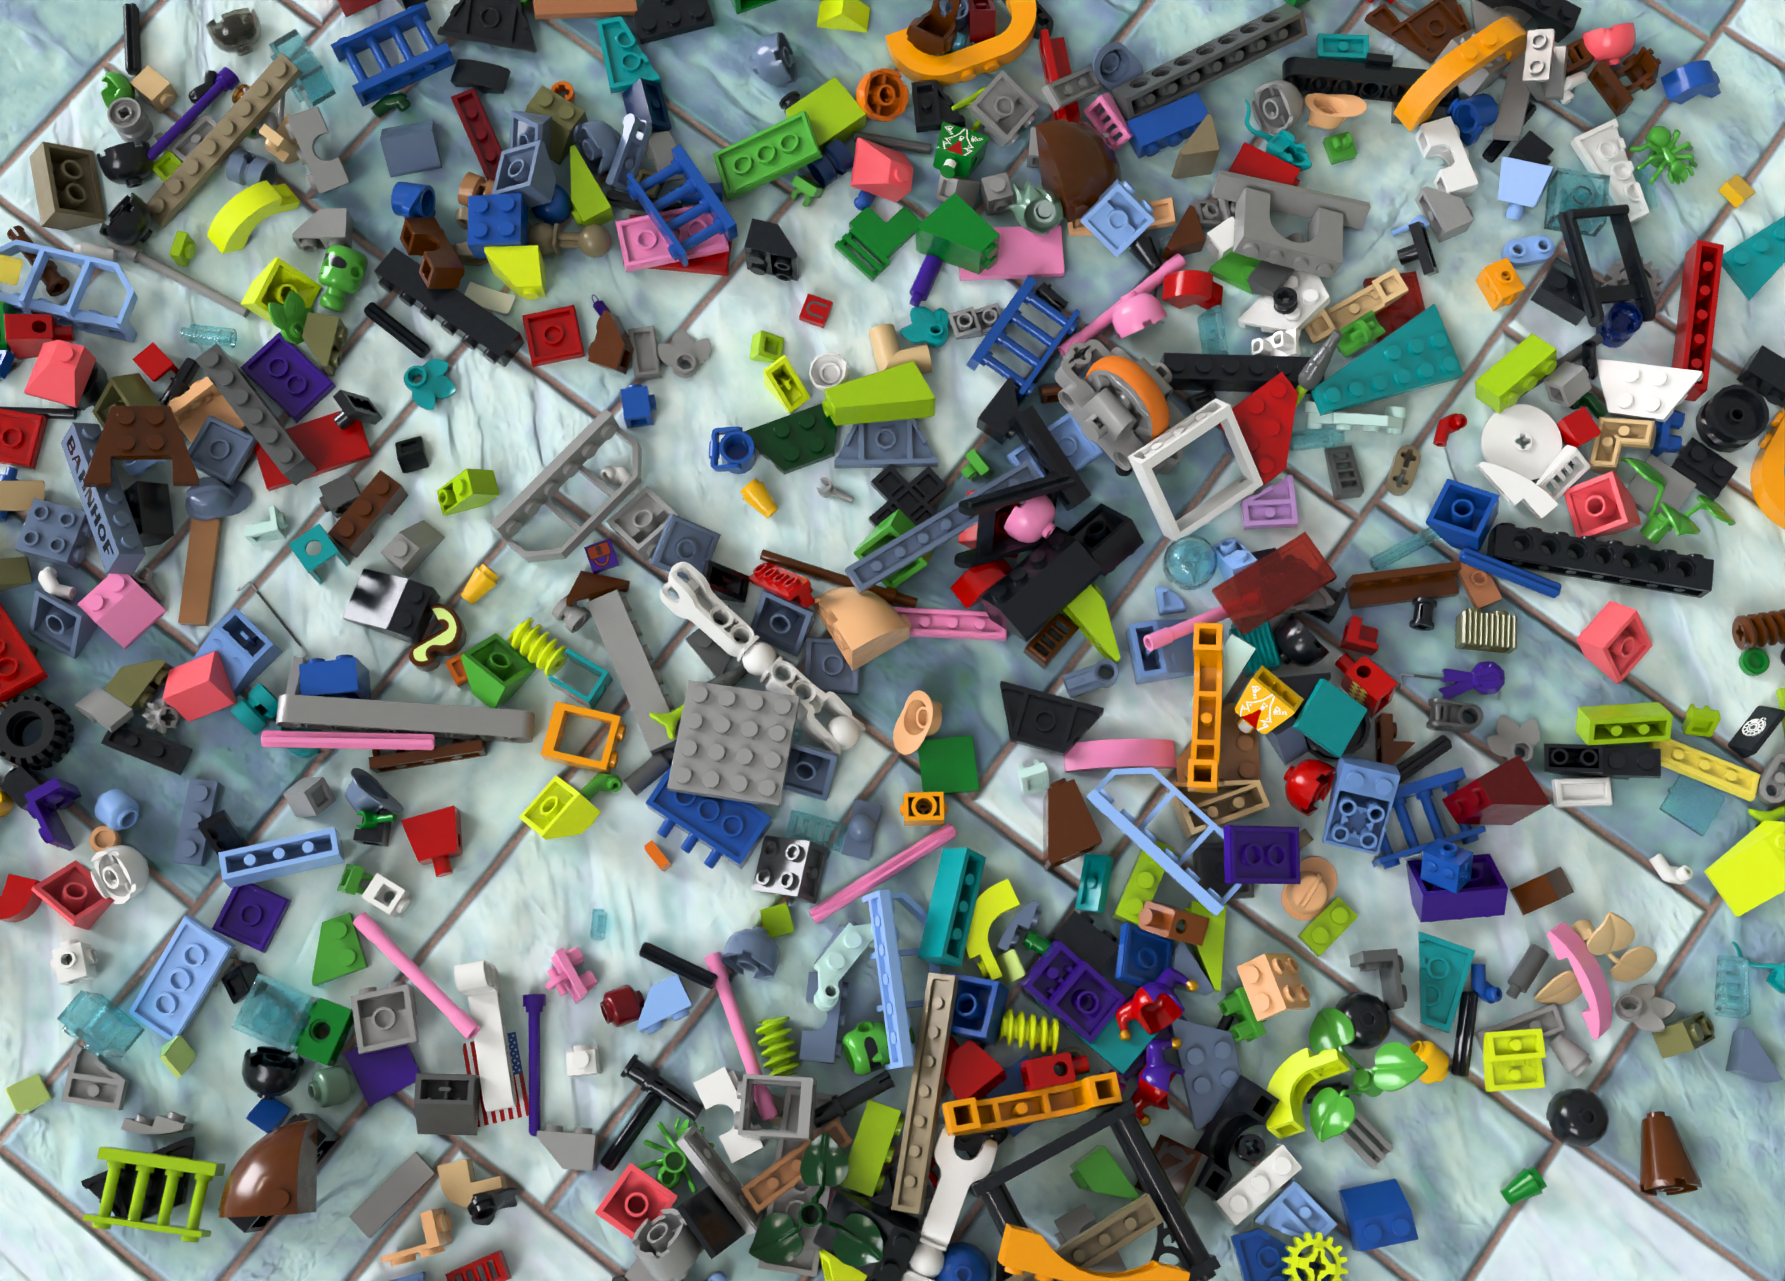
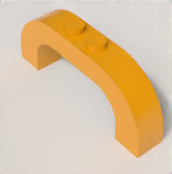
(969, 61)
(1424, 95)
(1767, 471)
(1207, 708)
(1007, 1111)

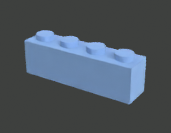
(281, 857)

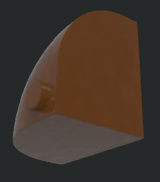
(1075, 164)
(275, 1174)

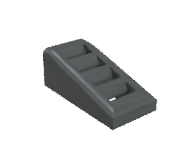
(1338, 491)

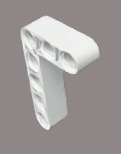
(482, 986)

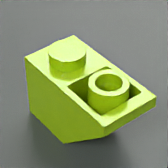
(468, 491)

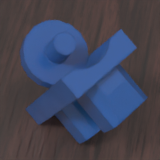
(1664, 440)

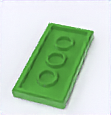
(767, 155)

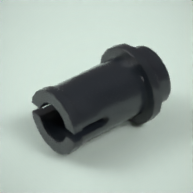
(1047, 294)

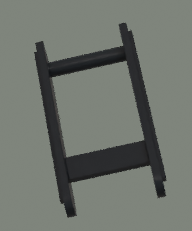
(1593, 296)
(986, 507)

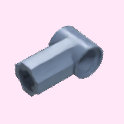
(1088, 680)

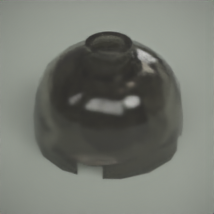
(236, 31)

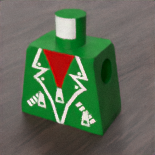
(959, 151)

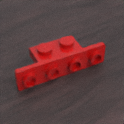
(783, 583)

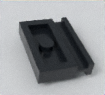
(1704, 468)

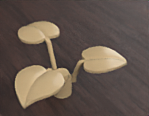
(1614, 935)

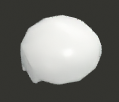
(828, 371)

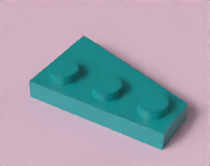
(622, 55)
(1441, 979)

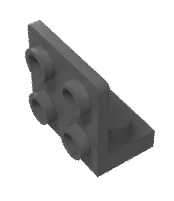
(790, 868)
(1390, 967)

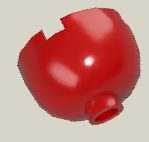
(1308, 784)

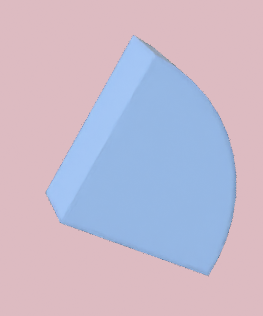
(1168, 601)

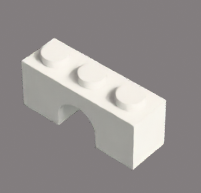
(1443, 140)
(721, 1089)
(1257, 1185)

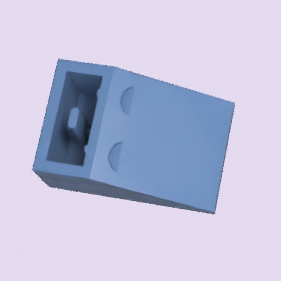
(242, 649)
(1164, 663)
(1360, 804)

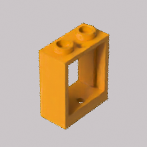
(556, 730)

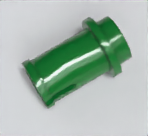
(1036, 942)

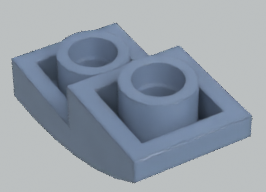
(1027, 916)

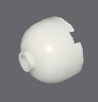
(120, 873)

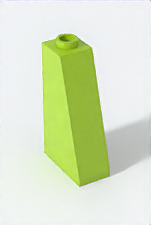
(880, 397)

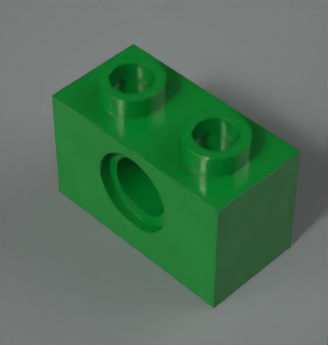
(328, 1049)

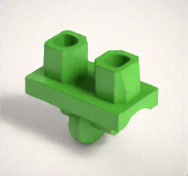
(1359, 333)
(1239, 1004)

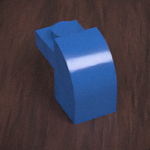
(1691, 81)

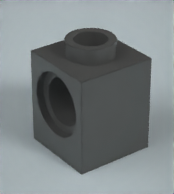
(339, 494)

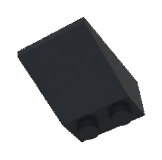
(392, 605)
(710, 1221)
(897, 1229)

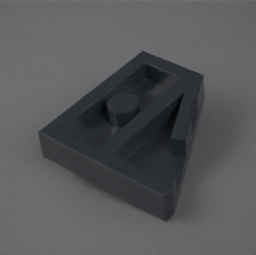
(933, 107)

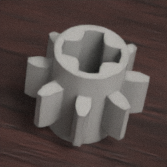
(155, 721)

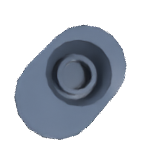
(1115, 65)
(216, 499)
(368, 795)

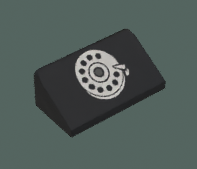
(1756, 730)

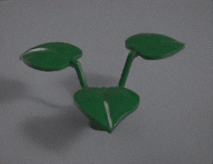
(859, 1237)

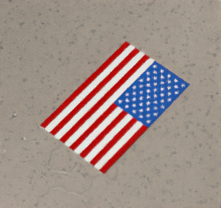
(522, 1107)

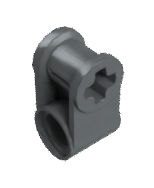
(1447, 715)

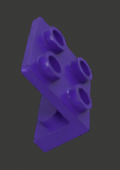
(43, 806)

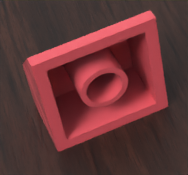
(1615, 640)

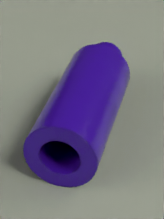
(925, 279)

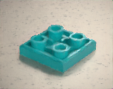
(1330, 718)

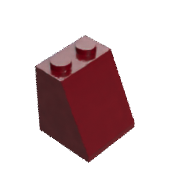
(1498, 796)

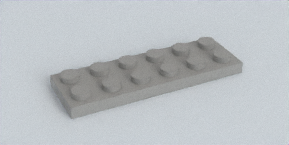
(793, 1199)

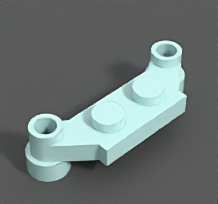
(1391, 420)
(838, 961)

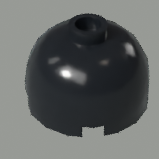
(126, 163)
(128, 222)
(1298, 643)
(1369, 1019)
(271, 1071)
(1577, 1117)

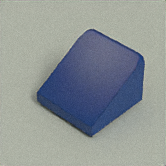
(268, 1114)

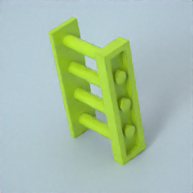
(145, 1164)

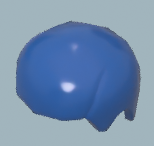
(557, 210)

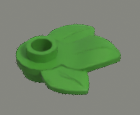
(290, 317)

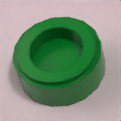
(1754, 662)

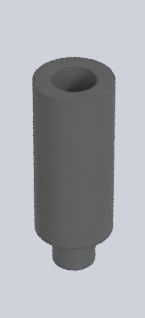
(649, 772)
(1526, 970)

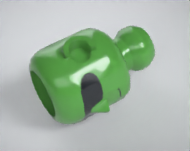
(342, 275)
(868, 1047)

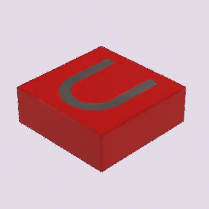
(816, 311)

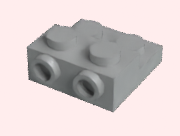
(1003, 109)
(642, 522)
(385, 1017)

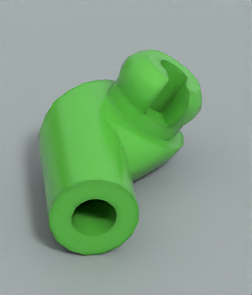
(602, 782)

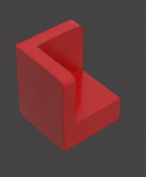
(154, 362)
(1578, 428)
(1359, 637)

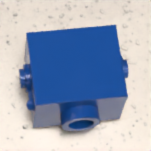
(1446, 865)

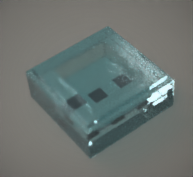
(598, 924)

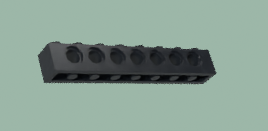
(1696, 568)

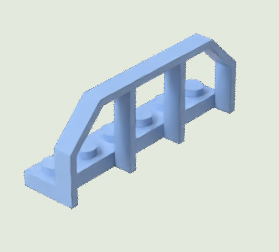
(69, 314)
(1146, 840)
(889, 972)

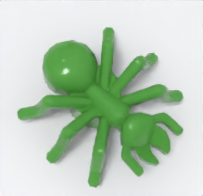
(1663, 154)
(674, 1159)

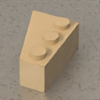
(1231, 804)

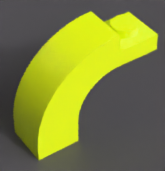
(246, 210)
(989, 906)
(1293, 1082)

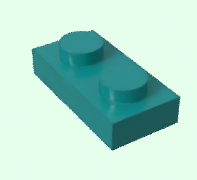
(1342, 47)
(1094, 883)

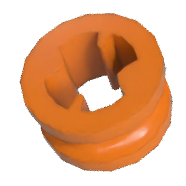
(564, 86)

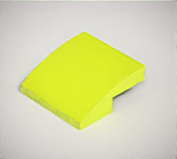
(1513, 1060)

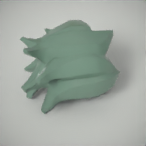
(1036, 208)

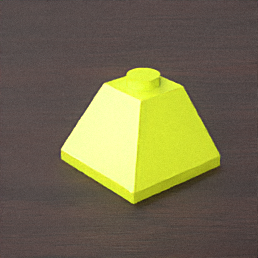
(519, 269)
(275, 284)
(559, 811)

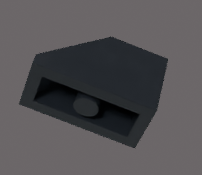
(998, 412)

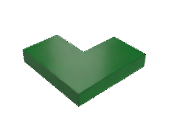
(886, 235)

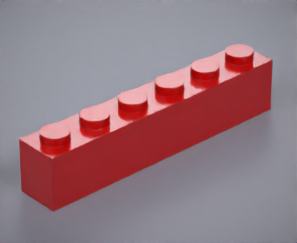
(1698, 312)

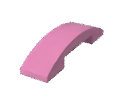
(1120, 754)
(1570, 945)

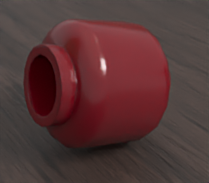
(622, 1005)

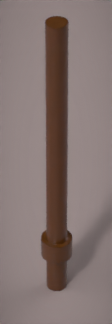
(889, 594)

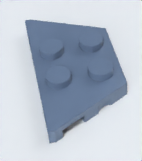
(886, 444)
(1209, 1068)

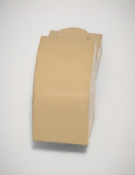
(280, 143)
(460, 1185)

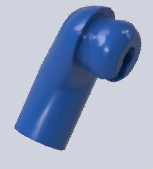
(864, 200)
(1482, 987)

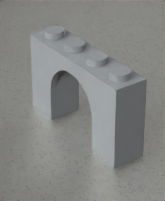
(1259, 240)

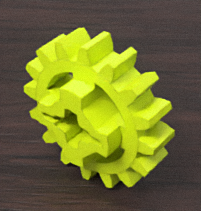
(1315, 1253)

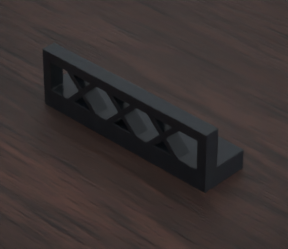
(1048, 454)

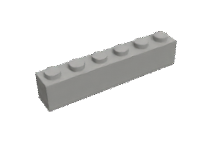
(633, 668)

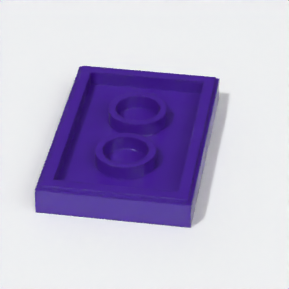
(288, 377)
(1261, 855)

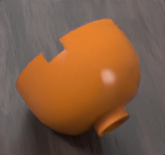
(882, 94)

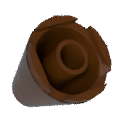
(1664, 1158)

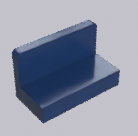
(648, 103)

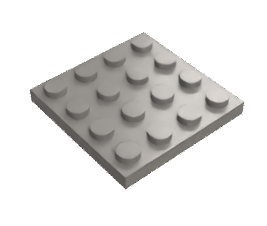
(734, 743)

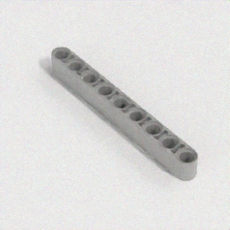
(404, 717)

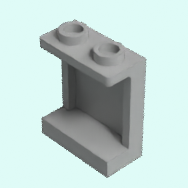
(1544, 65)

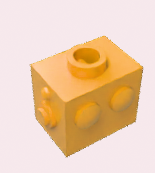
(1500, 284)
(932, 802)

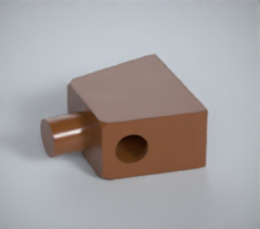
(1162, 921)

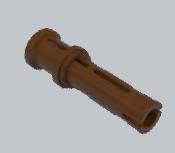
(53, 281)

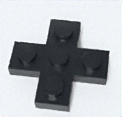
(910, 497)

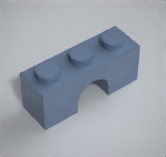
(822, 1044)

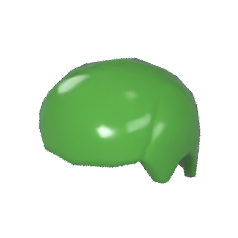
(117, 87)

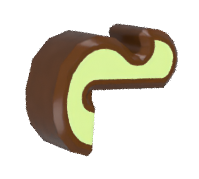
(442, 643)

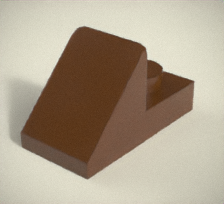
(1386, 749)

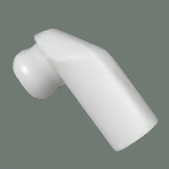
(1570, 82)
(616, 475)
(48, 581)
(1670, 873)

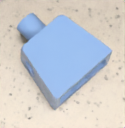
(1522, 184)

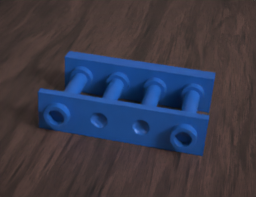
(403, 74)
(694, 184)
(998, 336)
(1423, 791)

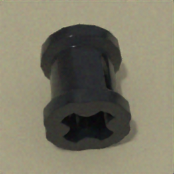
(1423, 614)
(1258, 1145)

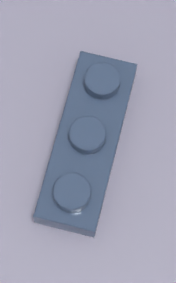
(199, 805)

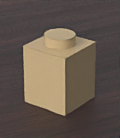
(154, 89)

